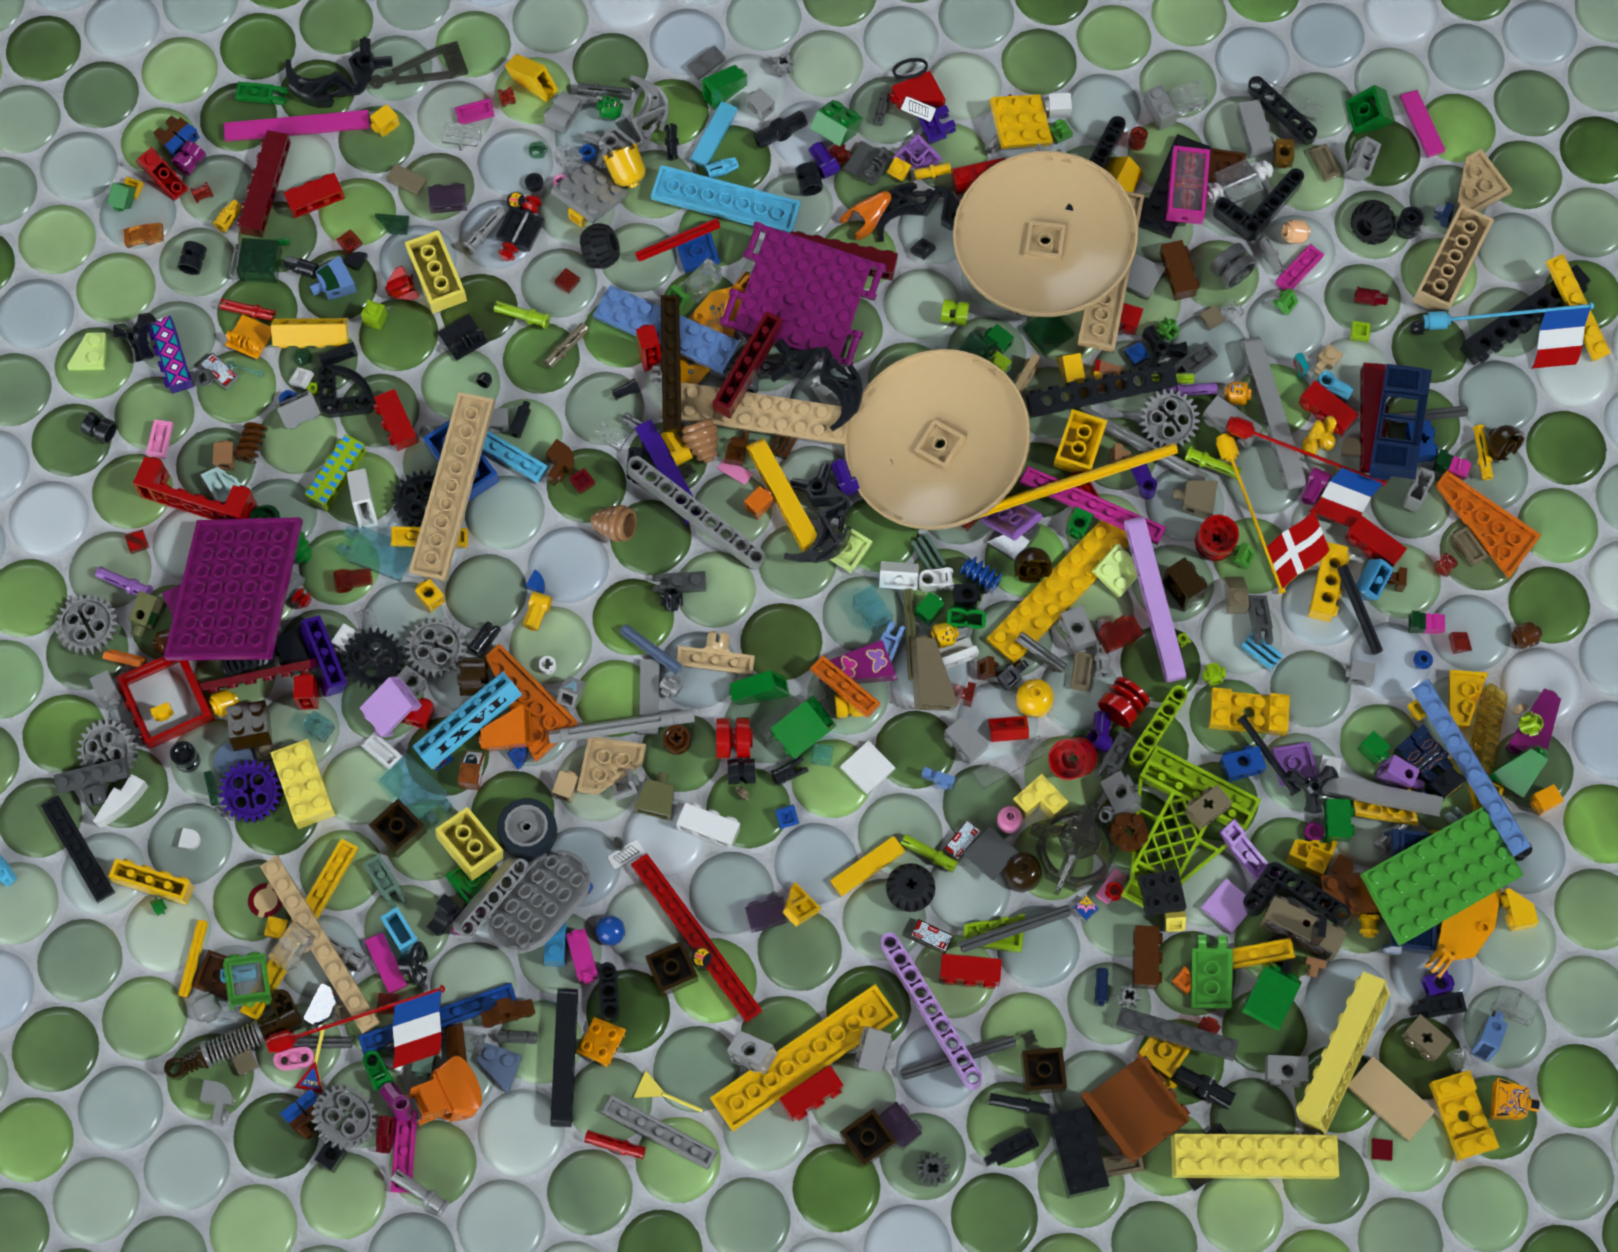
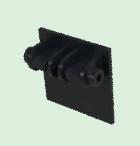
(462, 337)

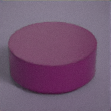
(1313, 831)

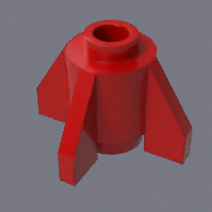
(400, 285)

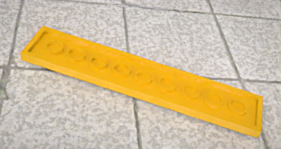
(1057, 592)
(803, 1058)

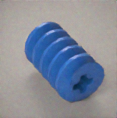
(981, 574)

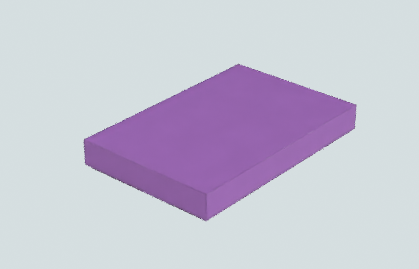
(1013, 521)

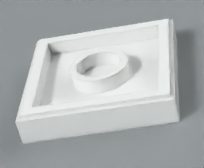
(867, 767)

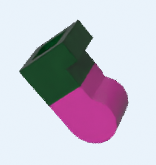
(1453, 464)
(1426, 623)

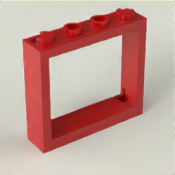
(147, 670)

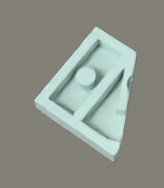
(219, 483)

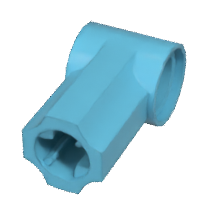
(1335, 386)

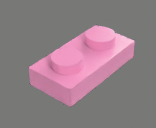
(159, 439)

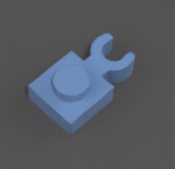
(942, 780)

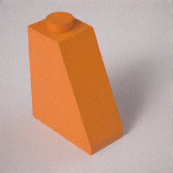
(508, 731)

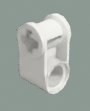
(940, 579)

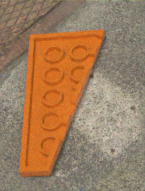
(1497, 530)
(545, 711)

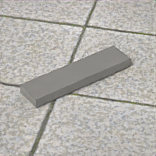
(649, 691)

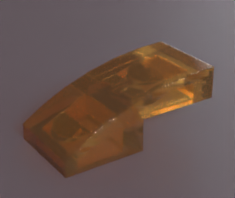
(145, 233)

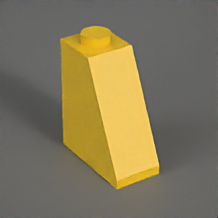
(532, 76)
(1071, 370)

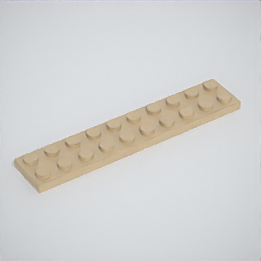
(1102, 319)
(766, 415)
(452, 486)

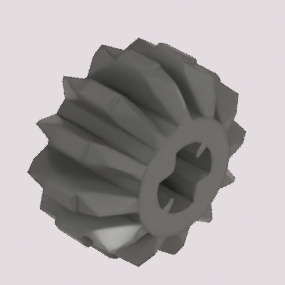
(932, 1176)

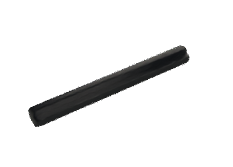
(1360, 609)

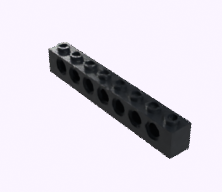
(1477, 353)
(1164, 370)

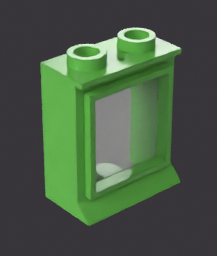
(246, 980)

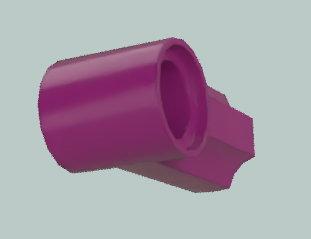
(1316, 482)
(397, 1101)

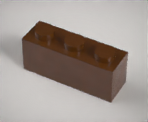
(1179, 270)
(1146, 957)

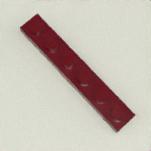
(266, 674)

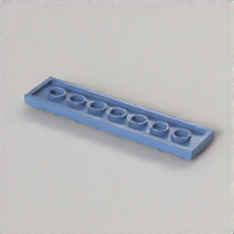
(696, 340)

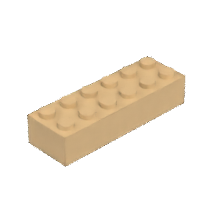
(1453, 260)

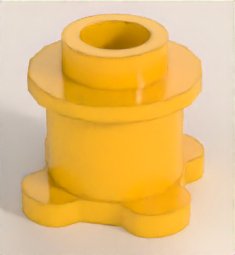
(1368, 925)

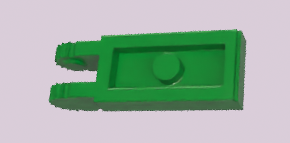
(260, 93)

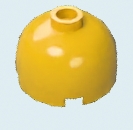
(1035, 698)

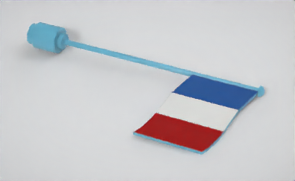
(1558, 338)

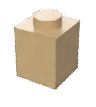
(565, 786)

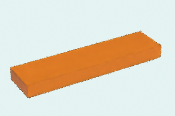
(845, 686)

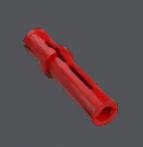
(255, 311)
(623, 1147)

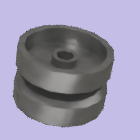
(1233, 265)

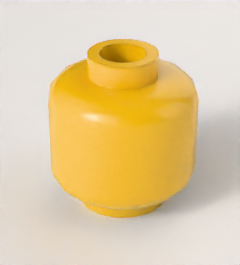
(221, 700)

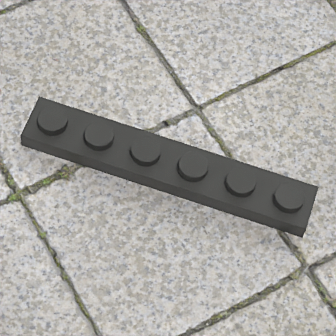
(1177, 1034)

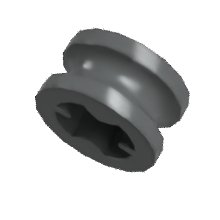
(199, 377)

